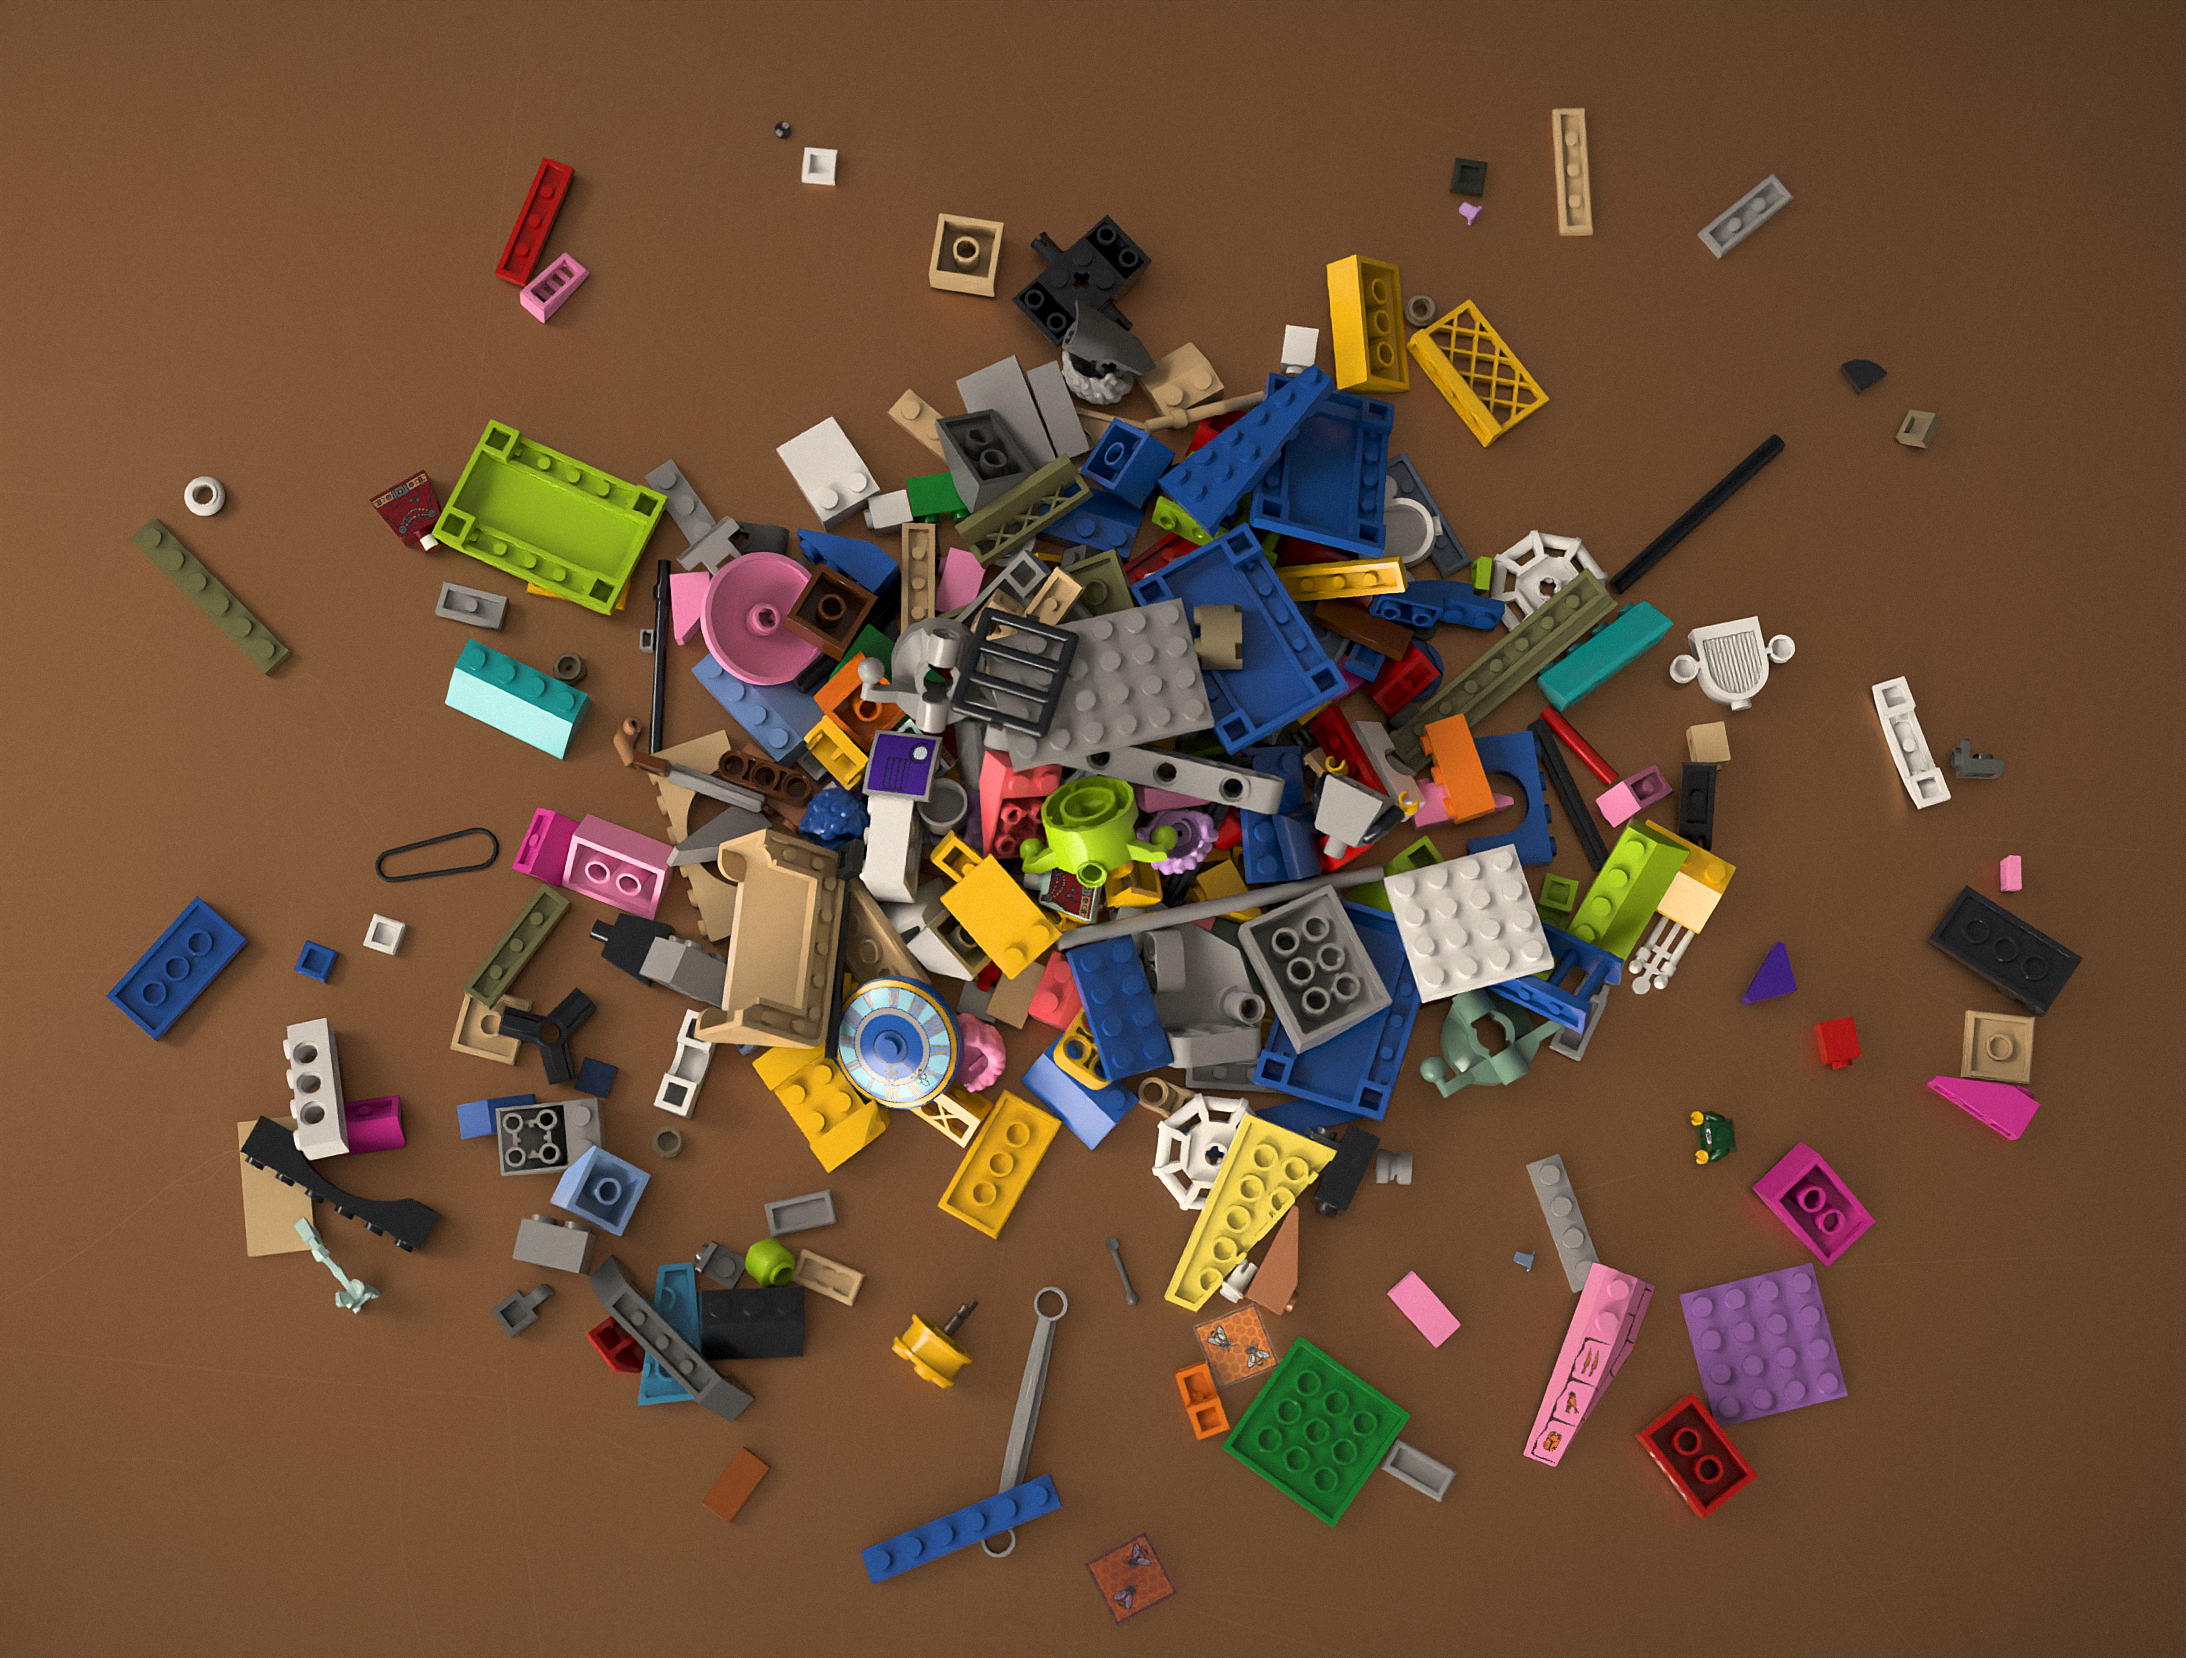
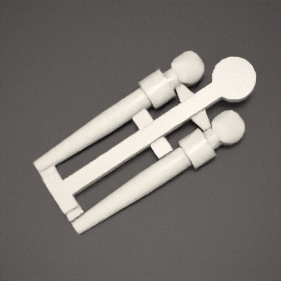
(1642, 984)

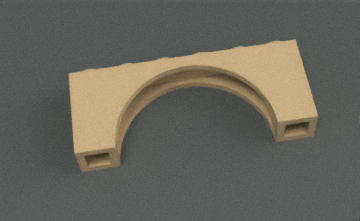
(708, 893)

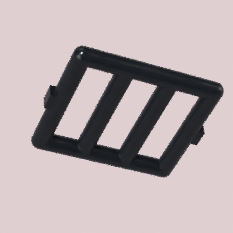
(1049, 700)

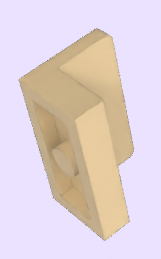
(1013, 997)

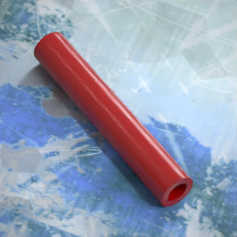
(1579, 745)

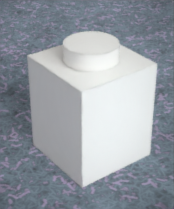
(1298, 350)
(888, 512)

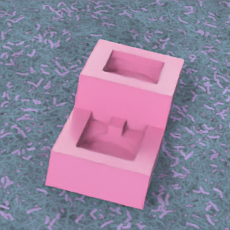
(1424, 1309)

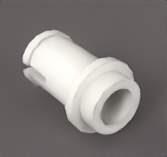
(1238, 1281)

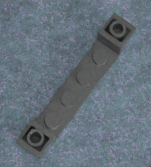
(666, 1343)

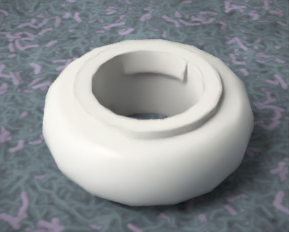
(208, 508)

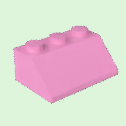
(618, 867)

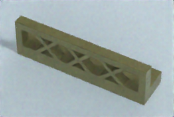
(1020, 505)

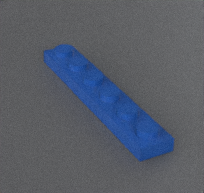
(961, 1529)

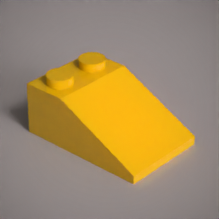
(1001, 916)

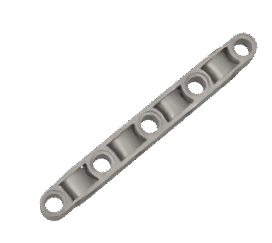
(1194, 774)

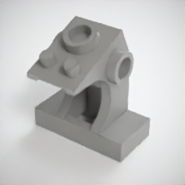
(711, 547)

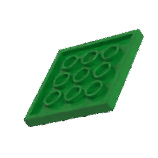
(1316, 1431)

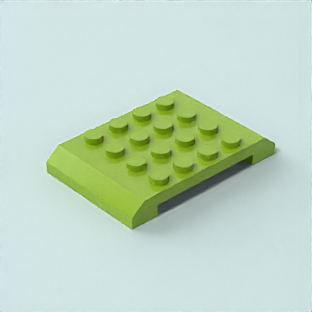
(549, 518)

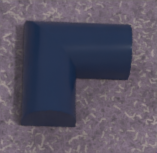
(1296, 839)

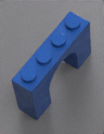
(1516, 759)

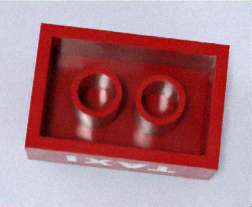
(1696, 1455)

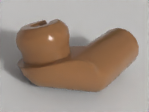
(626, 737)

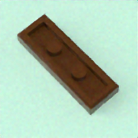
(1362, 628)

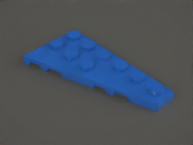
(1241, 455)

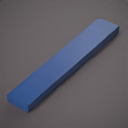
(1296, 1117)

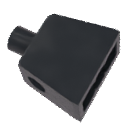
(629, 942)

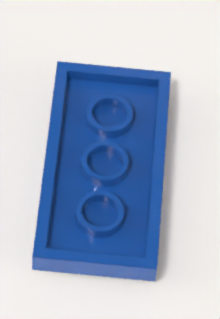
(1260, 843)
(177, 968)
(1119, 1007)

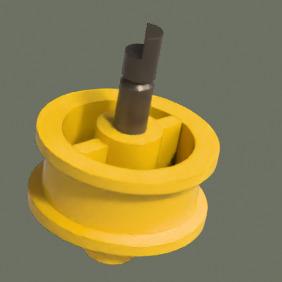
(934, 1348)

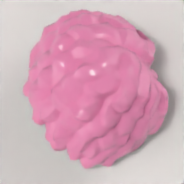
(982, 1053)

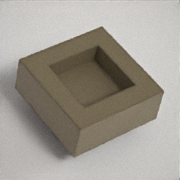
(1918, 428)

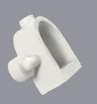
(1409, 529)
(1731, 661)

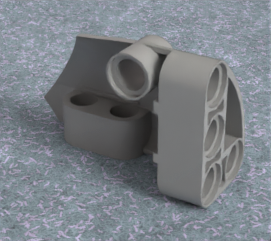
(1200, 995)

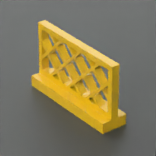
(1453, 383)

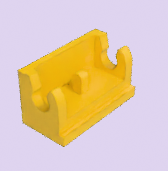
(837, 753)

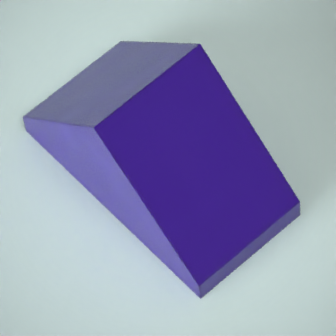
(1772, 978)

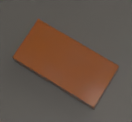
(736, 1485)

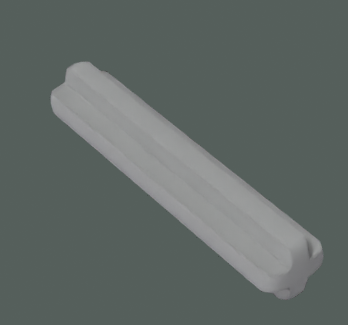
(717, 788)

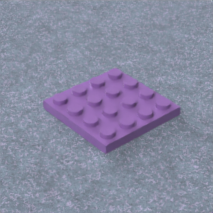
(1763, 1345)

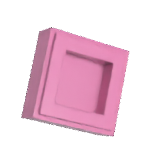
(2010, 874)

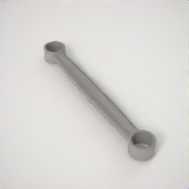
(1028, 1405)

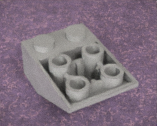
(548, 1135)

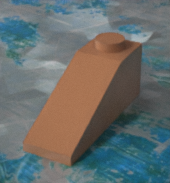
(1278, 1272)

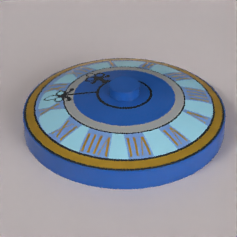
(899, 1042)

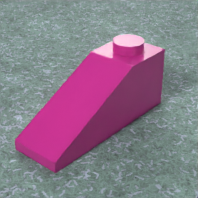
(1997, 1105)

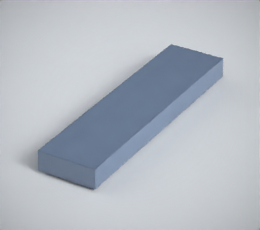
(1448, 553)

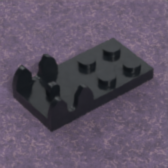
(2005, 951)

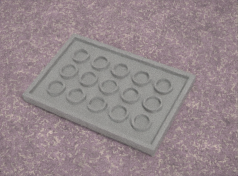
(1125, 687)

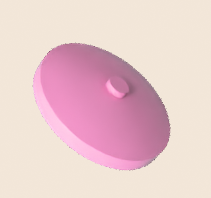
(746, 617)

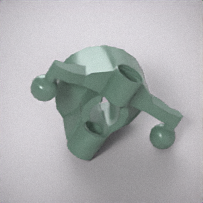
(1472, 1060)

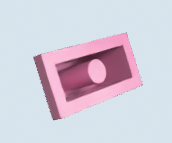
(687, 596)
(1634, 795)

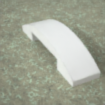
(1908, 744)

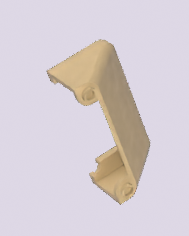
(778, 943)

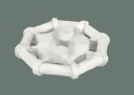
(1539, 569)
(1195, 1144)

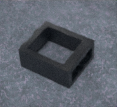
(1345, 1171)

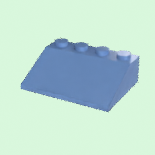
(771, 714)

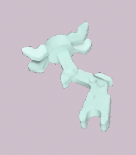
(357, 1291)

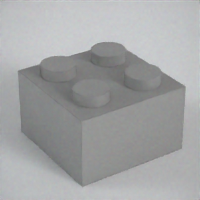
(687, 969)
(555, 1246)

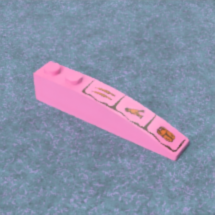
(1590, 1358)

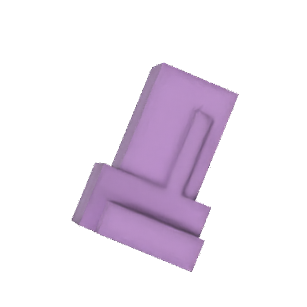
(1470, 212)

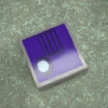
(902, 765)

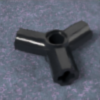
(566, 1017)

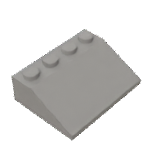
(1313, 968)

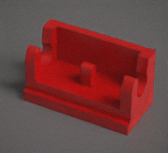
(1401, 681)

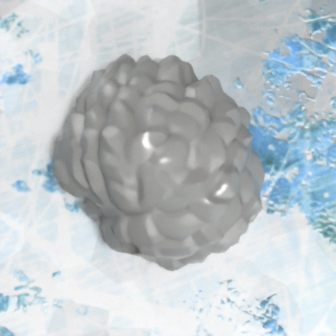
(1091, 386)

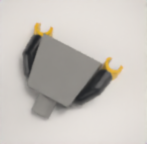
(1353, 811)

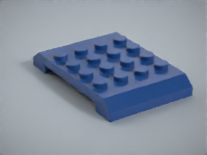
(1330, 476)
(1281, 658)
(1364, 1062)

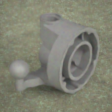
(920, 645)

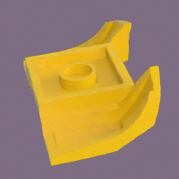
(822, 1102)

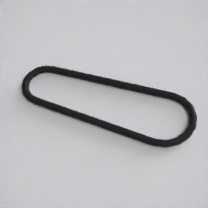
(440, 872)

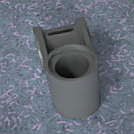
(760, 538)

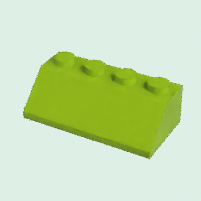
(1628, 889)

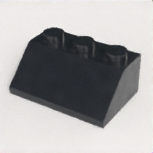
(751, 1323)

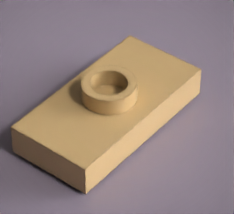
(827, 1277)

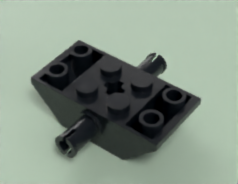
(1102, 259)

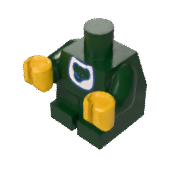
(1716, 1135)

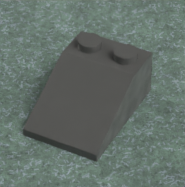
(981, 457)

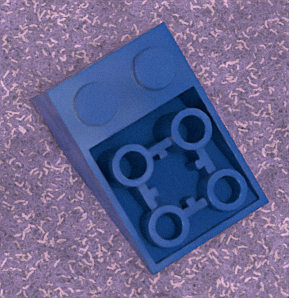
(852, 558)

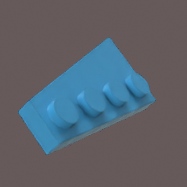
(678, 1303)

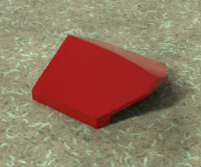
(617, 1347)

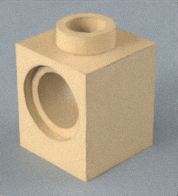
(1709, 744)

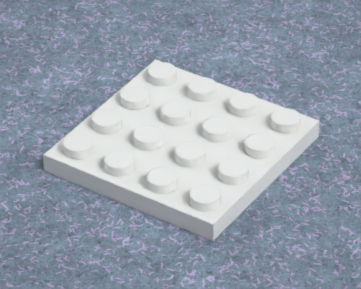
(1468, 923)

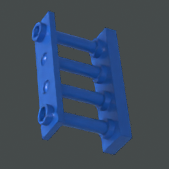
(1553, 1002)

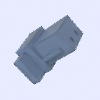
(1524, 1259)

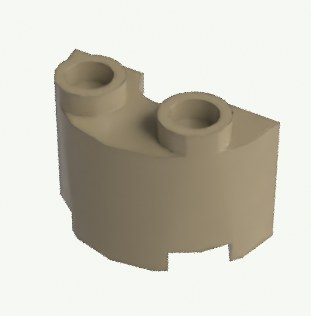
(1220, 636)

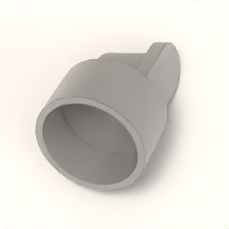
(947, 807)

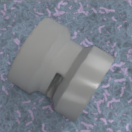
(1394, 1166)

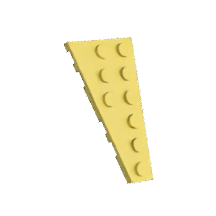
(1252, 1191)

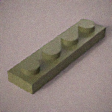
(516, 946)

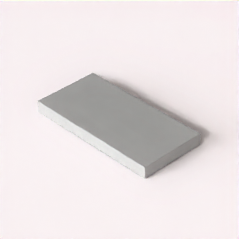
(1008, 393)

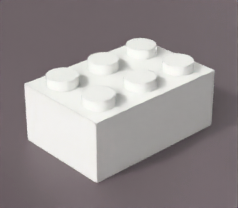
(892, 849)

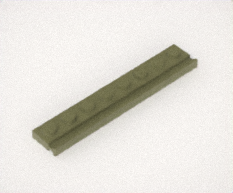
(1508, 663)

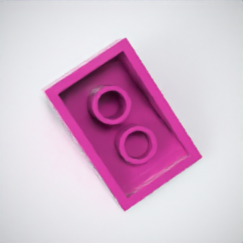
(1814, 1203)

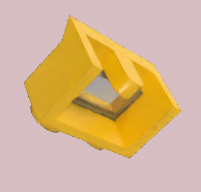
(1133, 885)

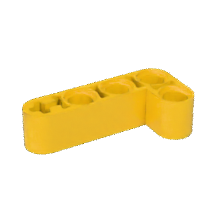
(1082, 1039)

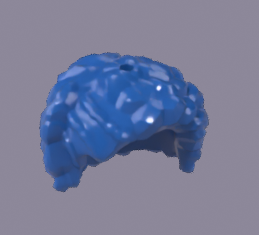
(834, 818)

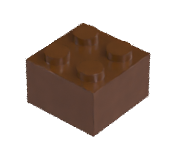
(830, 612)

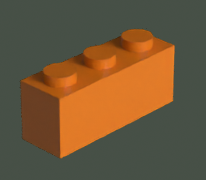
(1457, 769)

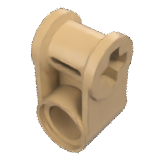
(1171, 1098)

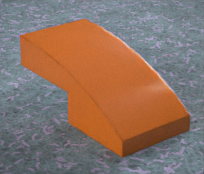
(1201, 1400)

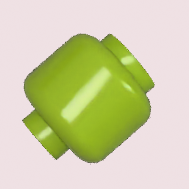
(770, 1263)

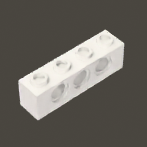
(330, 1134)

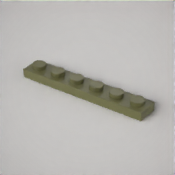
(210, 596)

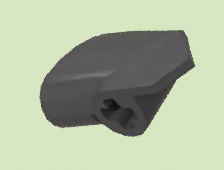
(1107, 343)

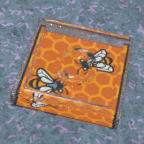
(1236, 1346)

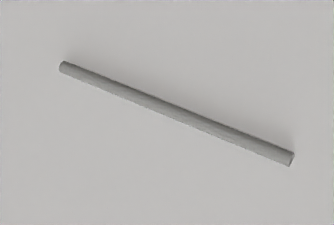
(1218, 906)

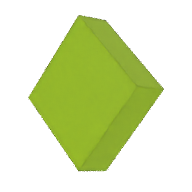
(1480, 575)

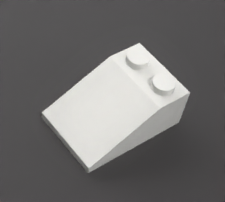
(829, 473)

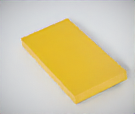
(1000, 1164)

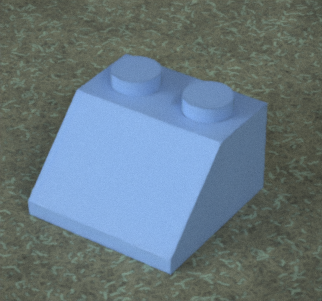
(601, 1190)

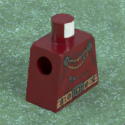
(411, 511)

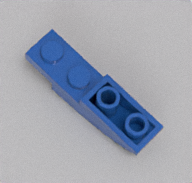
(1441, 600)

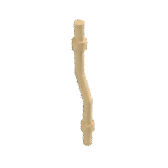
(1180, 418)

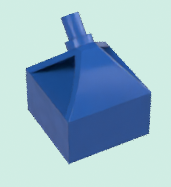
(1129, 464)

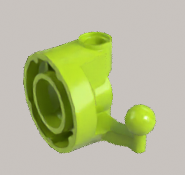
(1093, 831)

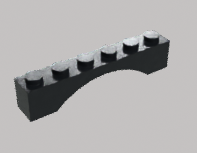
(404, 1218)

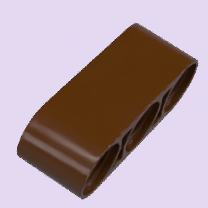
(755, 766)

